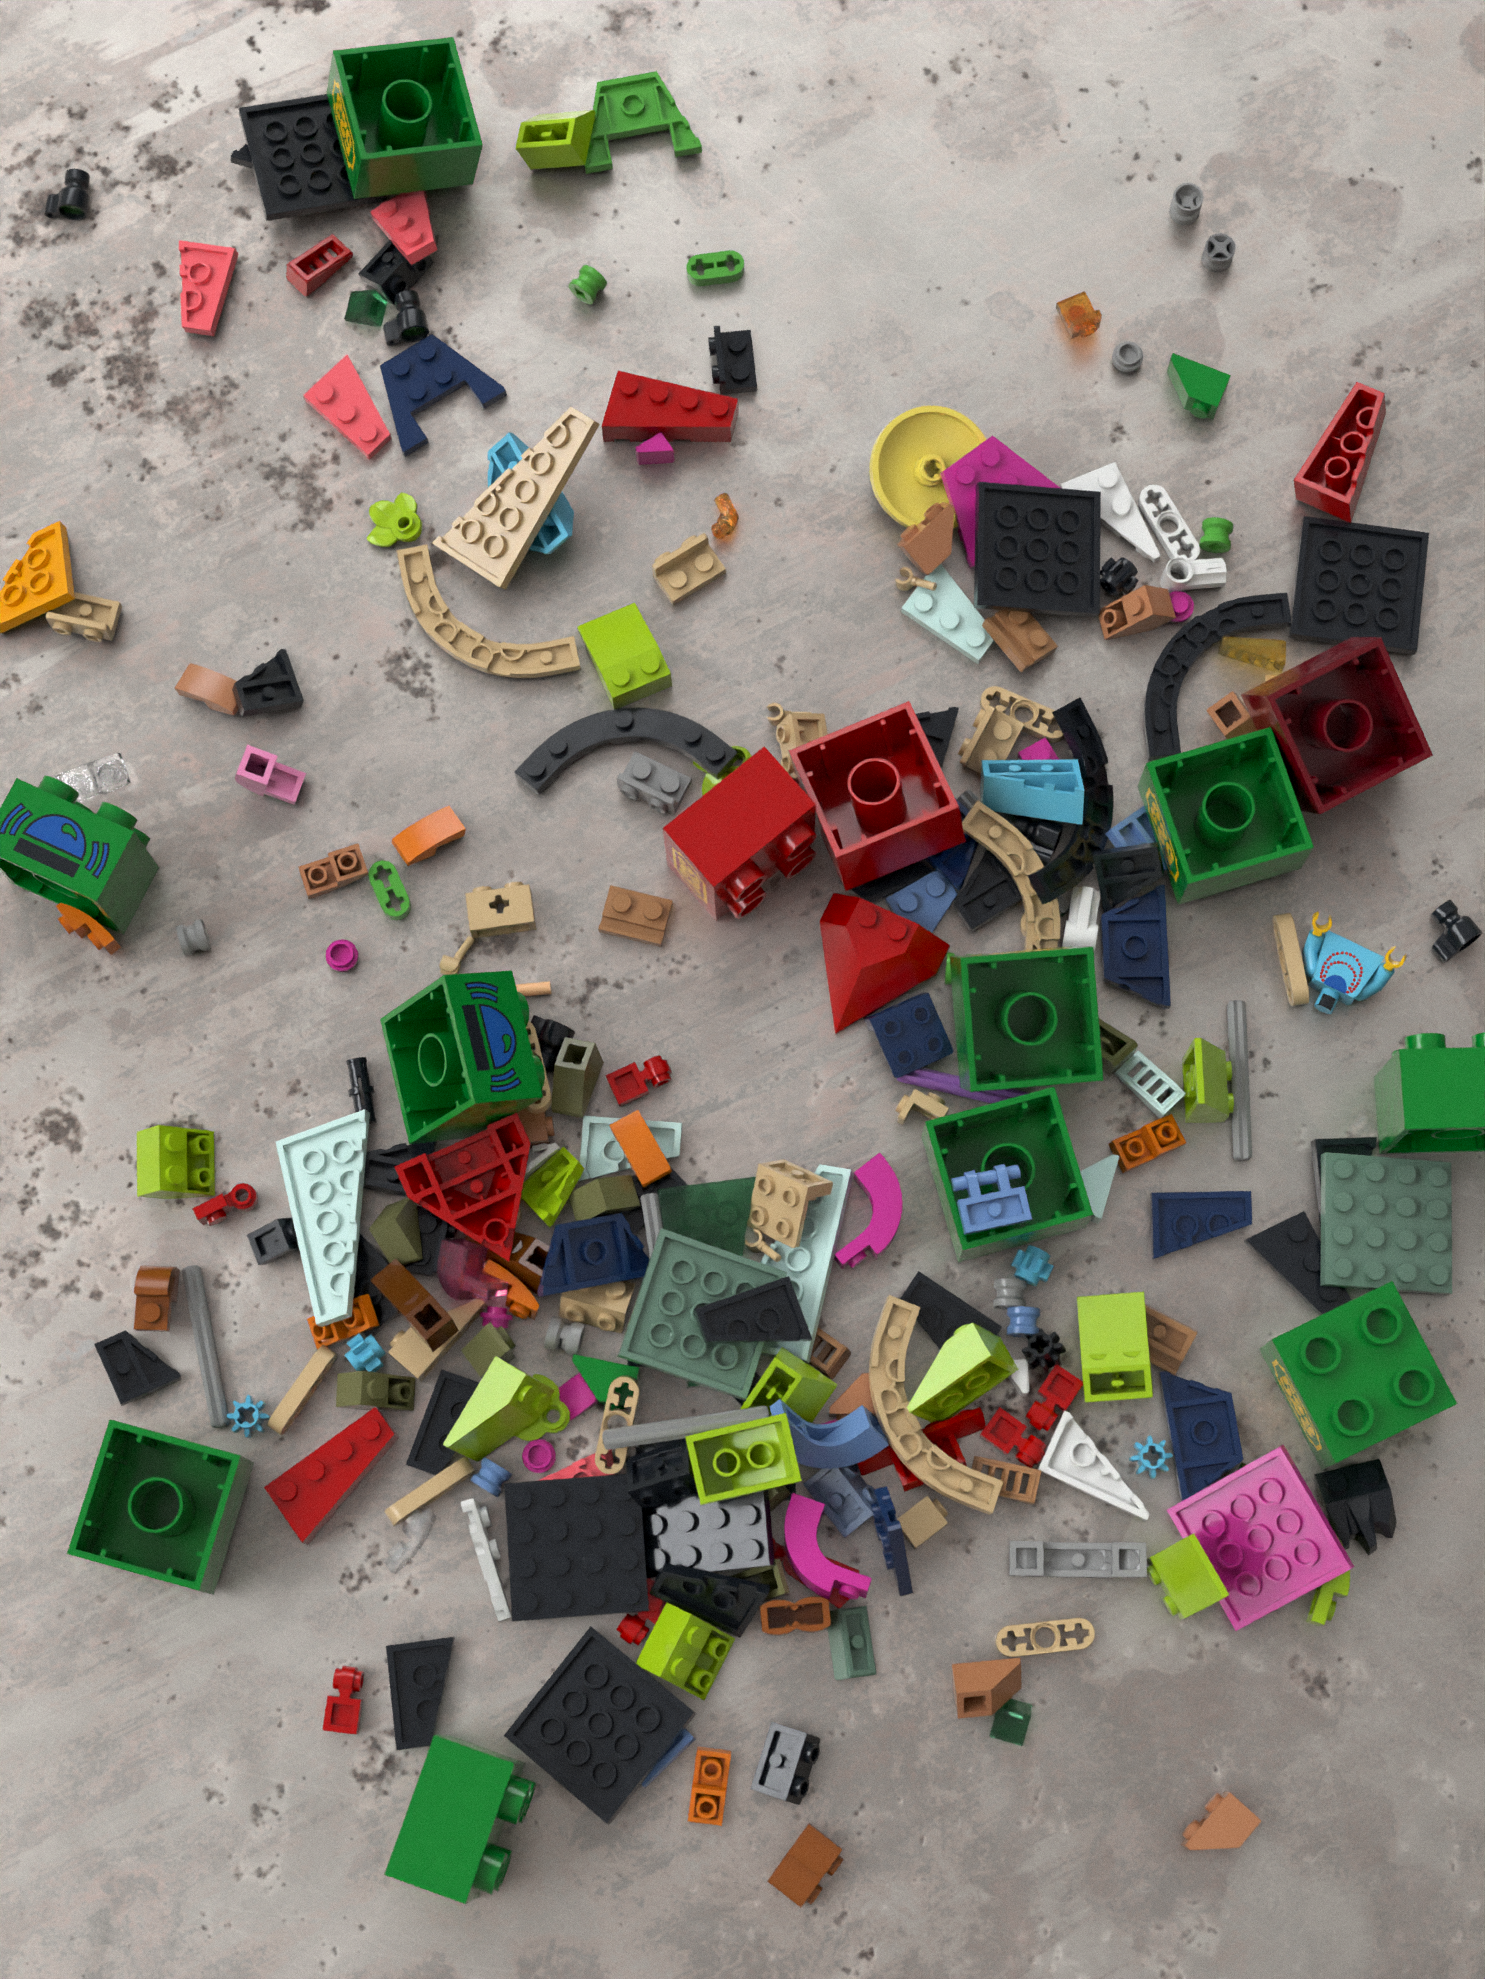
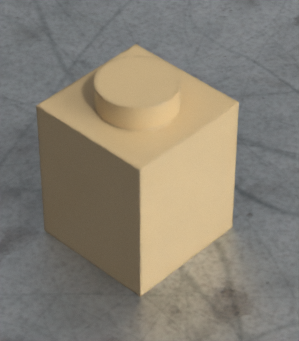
(923, 1521)

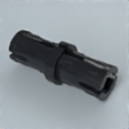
(358, 1069)

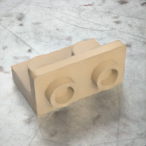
(687, 568)
(797, 730)
(992, 739)

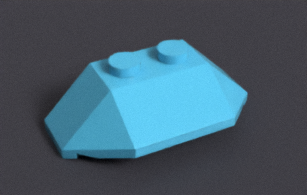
(559, 522)

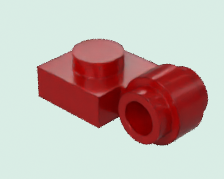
(629, 1082)
(215, 1209)
(1059, 1391)
(1005, 1433)
(633, 1627)
(343, 1711)

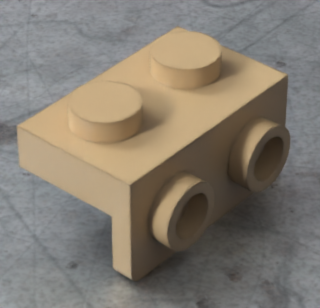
(86, 615)
(599, 1305)

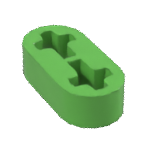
(715, 268)
(383, 893)

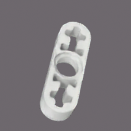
(1150, 511)

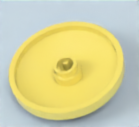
(913, 454)

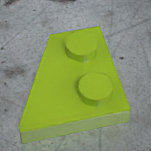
(552, 1185)

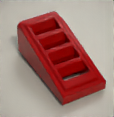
(306, 279)

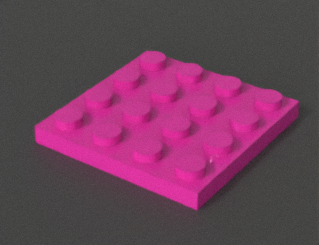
(1263, 1536)

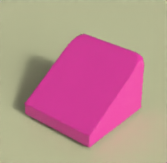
(655, 451)
(577, 1396)

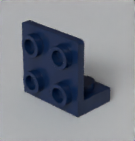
(910, 1034)

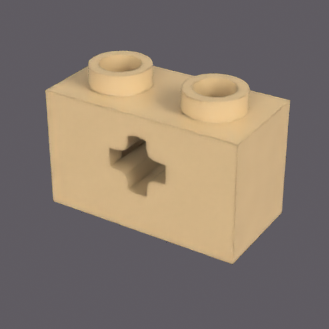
(516, 916)

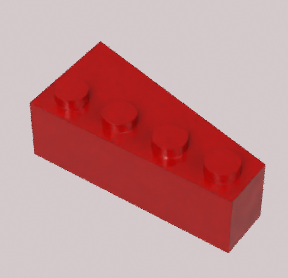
(1340, 460)

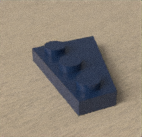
(1193, 1217)

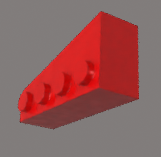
(648, 406)
(326, 1477)

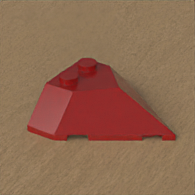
(873, 957)
(474, 1183)

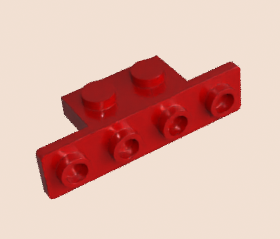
(942, 1434)

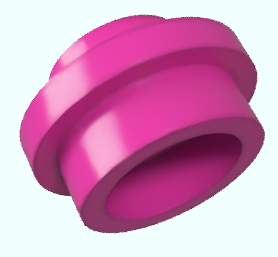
(1182, 606)
(341, 955)
(496, 1316)
(539, 1456)

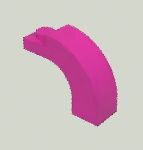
(885, 1195)
(806, 1558)

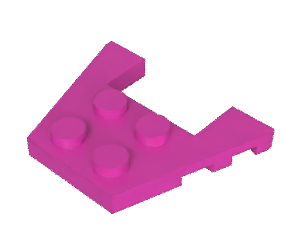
(985, 463)

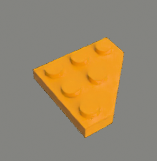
(38, 580)

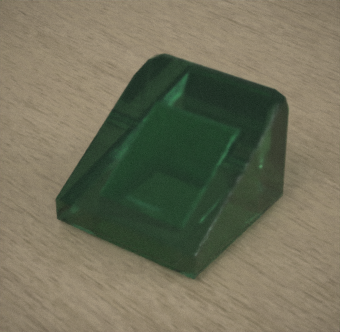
(366, 308)
(1011, 1722)

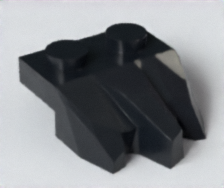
(1358, 1503)

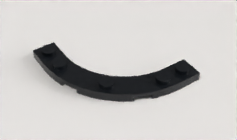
(1186, 647)
(625, 726)
(1077, 858)

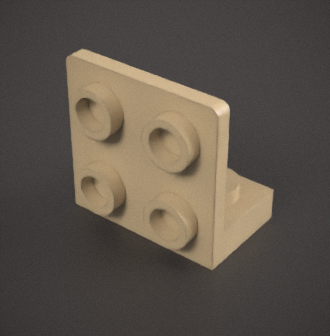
(782, 1199)

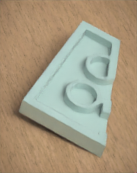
(949, 615)
(603, 1154)

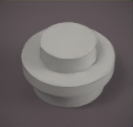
(1127, 356)

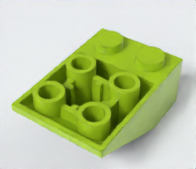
(1114, 1347)

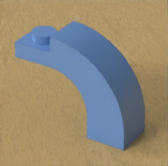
(835, 1443)

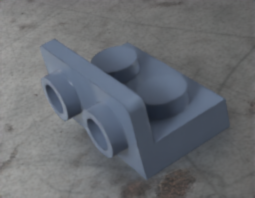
(844, 1495)

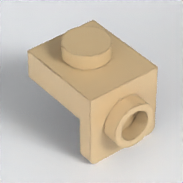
(927, 1105)

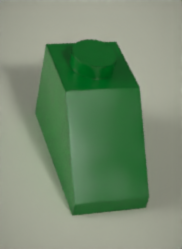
(1197, 386)
(600, 1375)

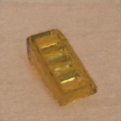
(1263, 653)

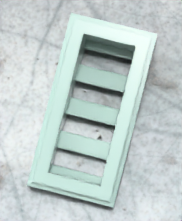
(1150, 1101)

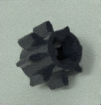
(1118, 576)
(1043, 1350)

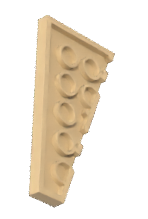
(513, 508)

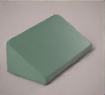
(851, 1643)

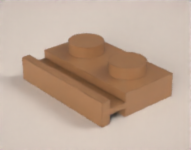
(1020, 637)
(635, 916)
(1167, 1340)

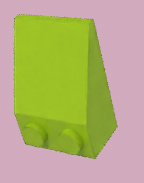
(625, 656)
(1205, 1083)
(961, 1373)
(498, 1410)
(743, 1459)
(1186, 1577)

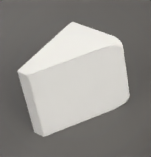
(1020, 1378)

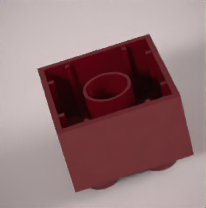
(1340, 722)

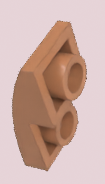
(208, 687)
(333, 872)

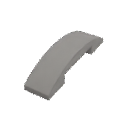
(1078, 1559)

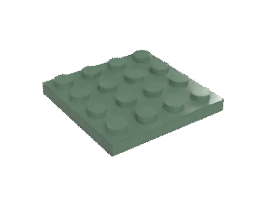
(1386, 1223)
(663, 1324)

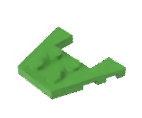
(633, 108)

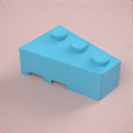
(1034, 788)

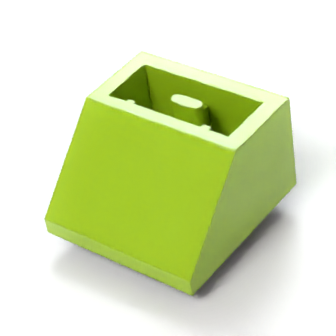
(555, 139)
(175, 1163)
(794, 1383)
(685, 1651)

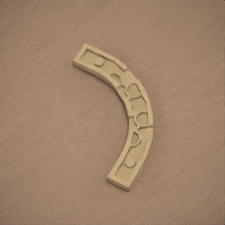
(468, 645)
(1020, 860)
(903, 1429)

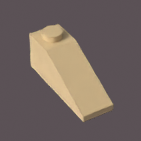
(417, 1356)

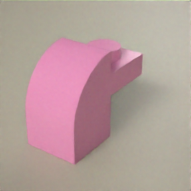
(264, 775)

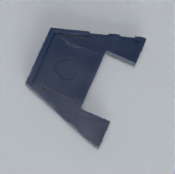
(424, 377)

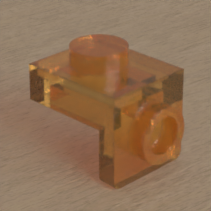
(1079, 315)

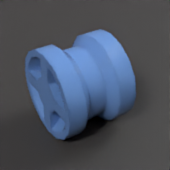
(1022, 1321)
(491, 1477)

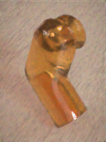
(727, 519)

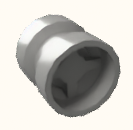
(1184, 197)
(564, 1336)

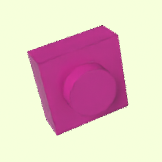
(1038, 751)

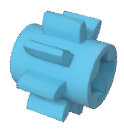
(1032, 1265)
(365, 1353)
(239, 1418)
(1157, 1449)

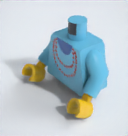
(1343, 968)

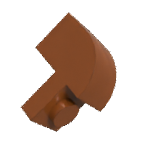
(155, 1291)

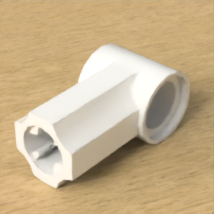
(1195, 574)
(1081, 923)

